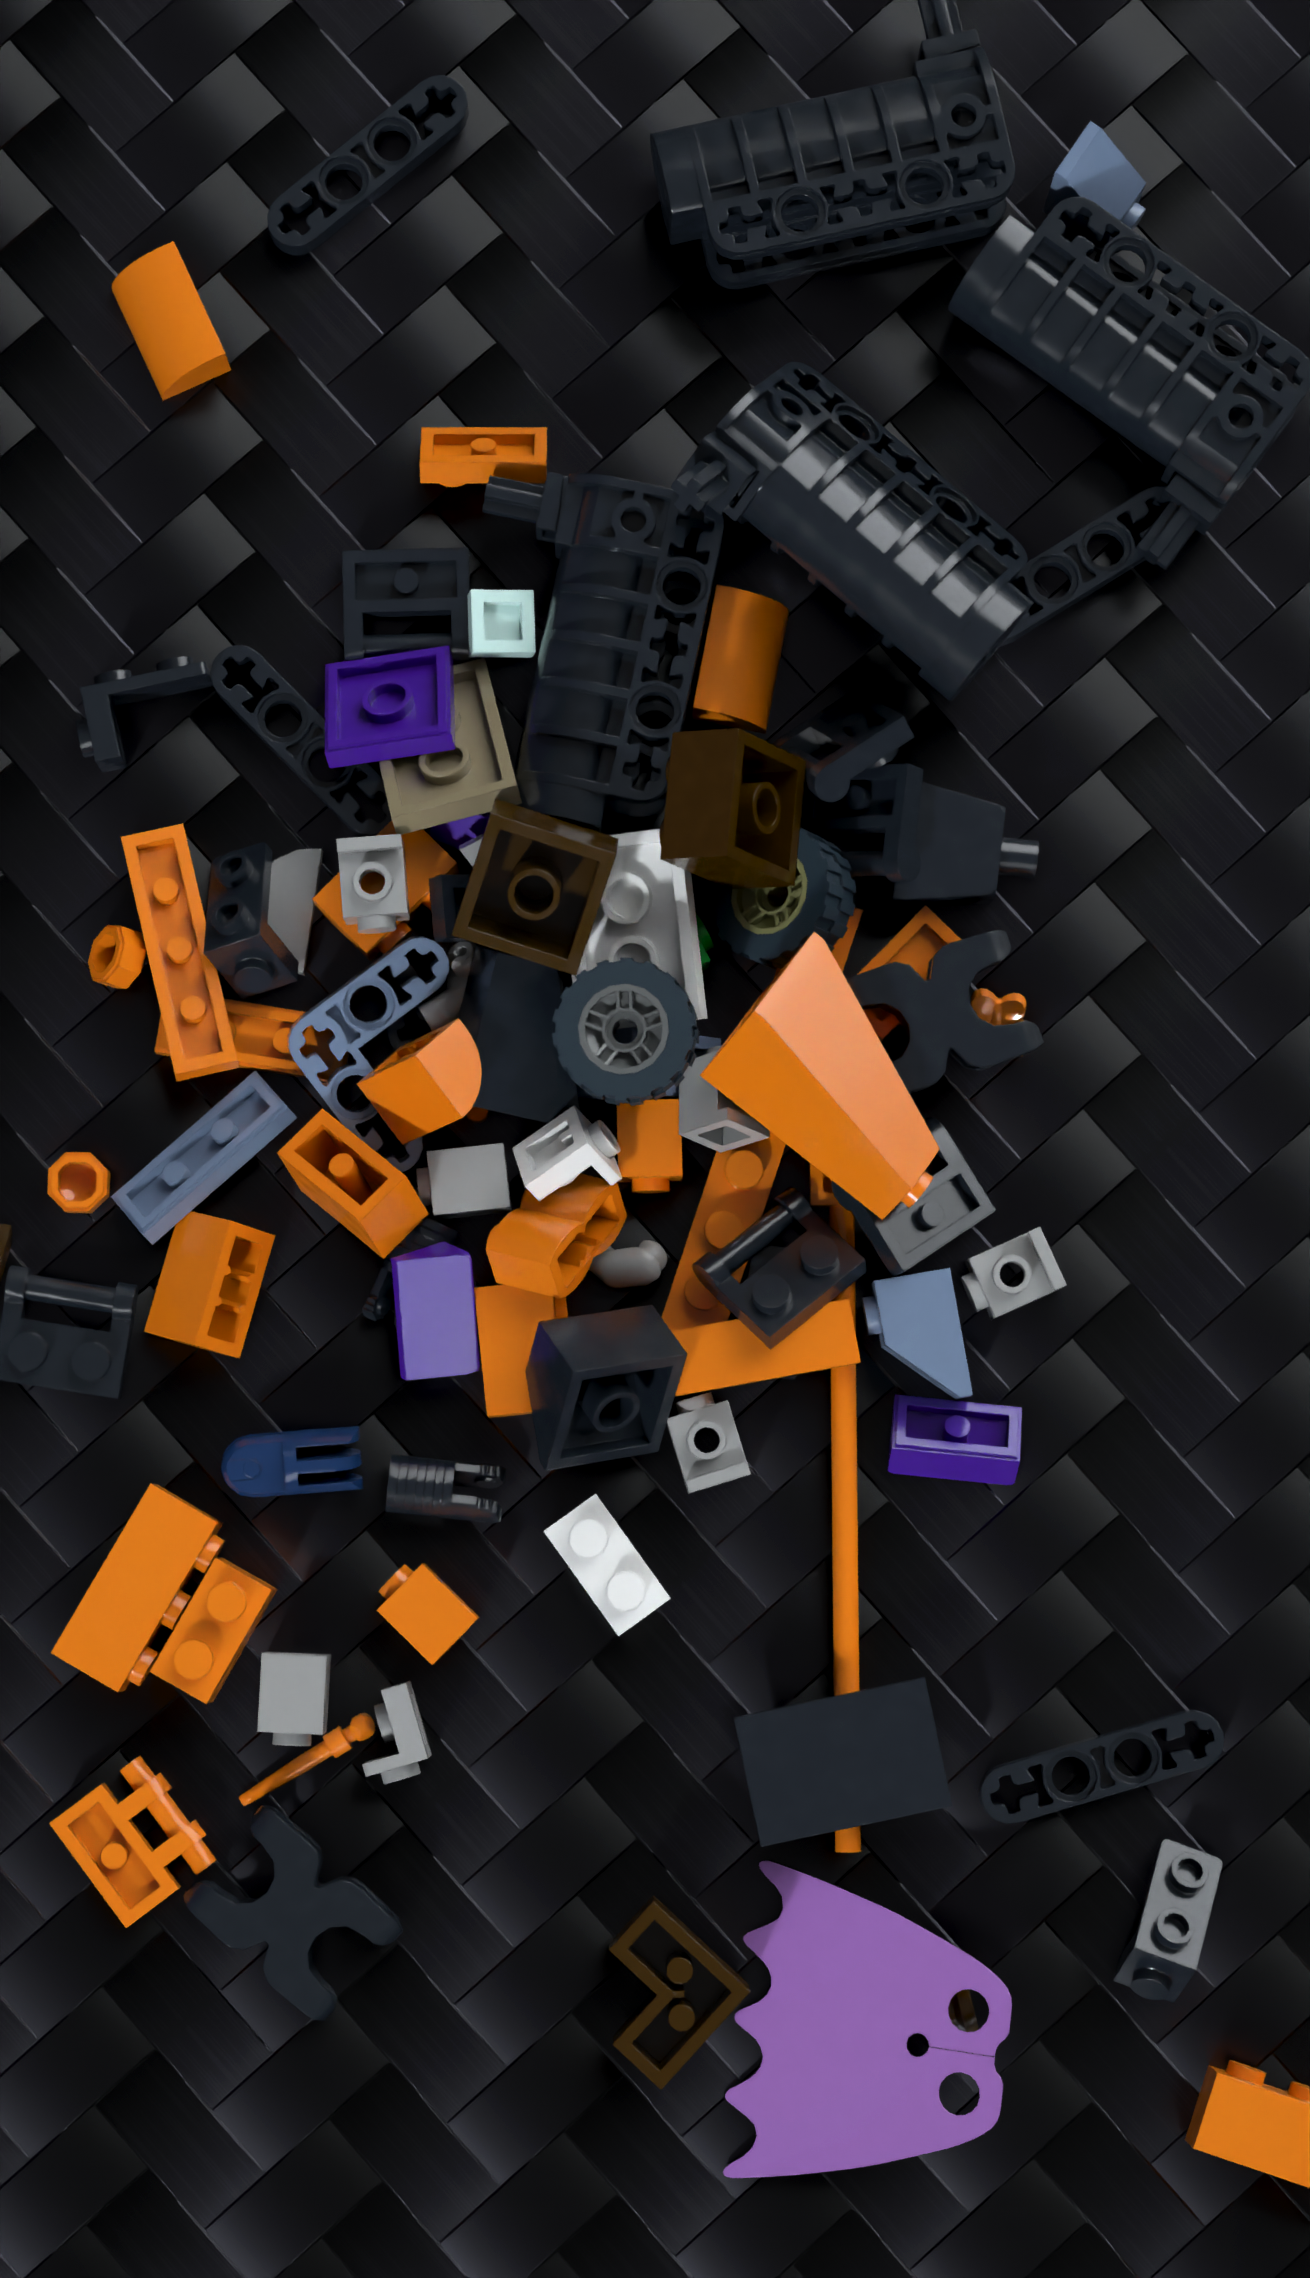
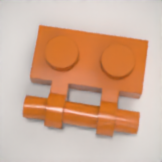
(118, 1855)

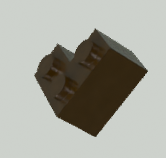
(689, 1994)

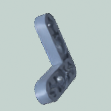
(352, 1033)

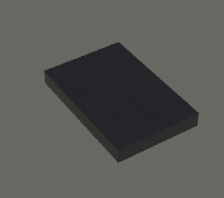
(842, 1761)

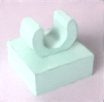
(501, 623)

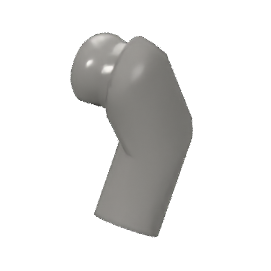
(630, 1265)

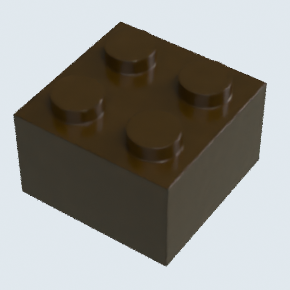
(732, 809)
(535, 887)

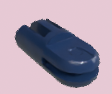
(270, 1464)

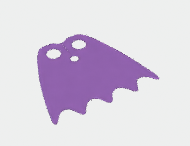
(836, 2031)

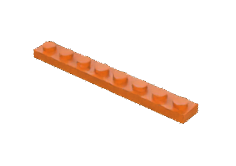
(729, 1205)

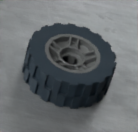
(592, 1016)

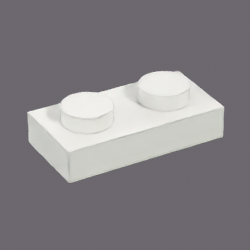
(607, 1564)

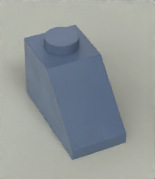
(1101, 174)
(921, 1327)

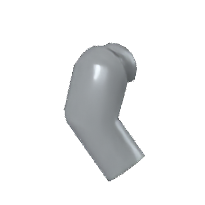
(446, 1005)

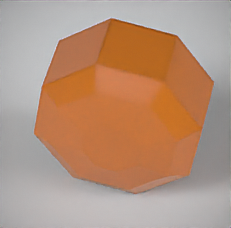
(117, 956)
(78, 1182)

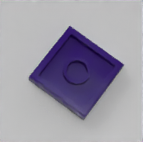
(389, 707)

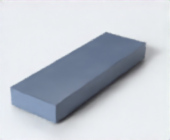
(203, 1157)

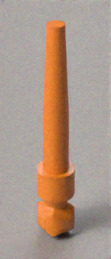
(334, 1744)

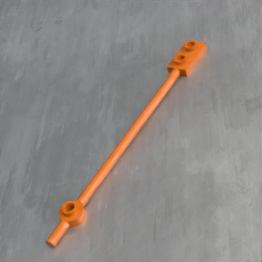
(843, 1491)

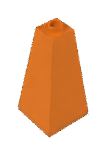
(825, 1084)

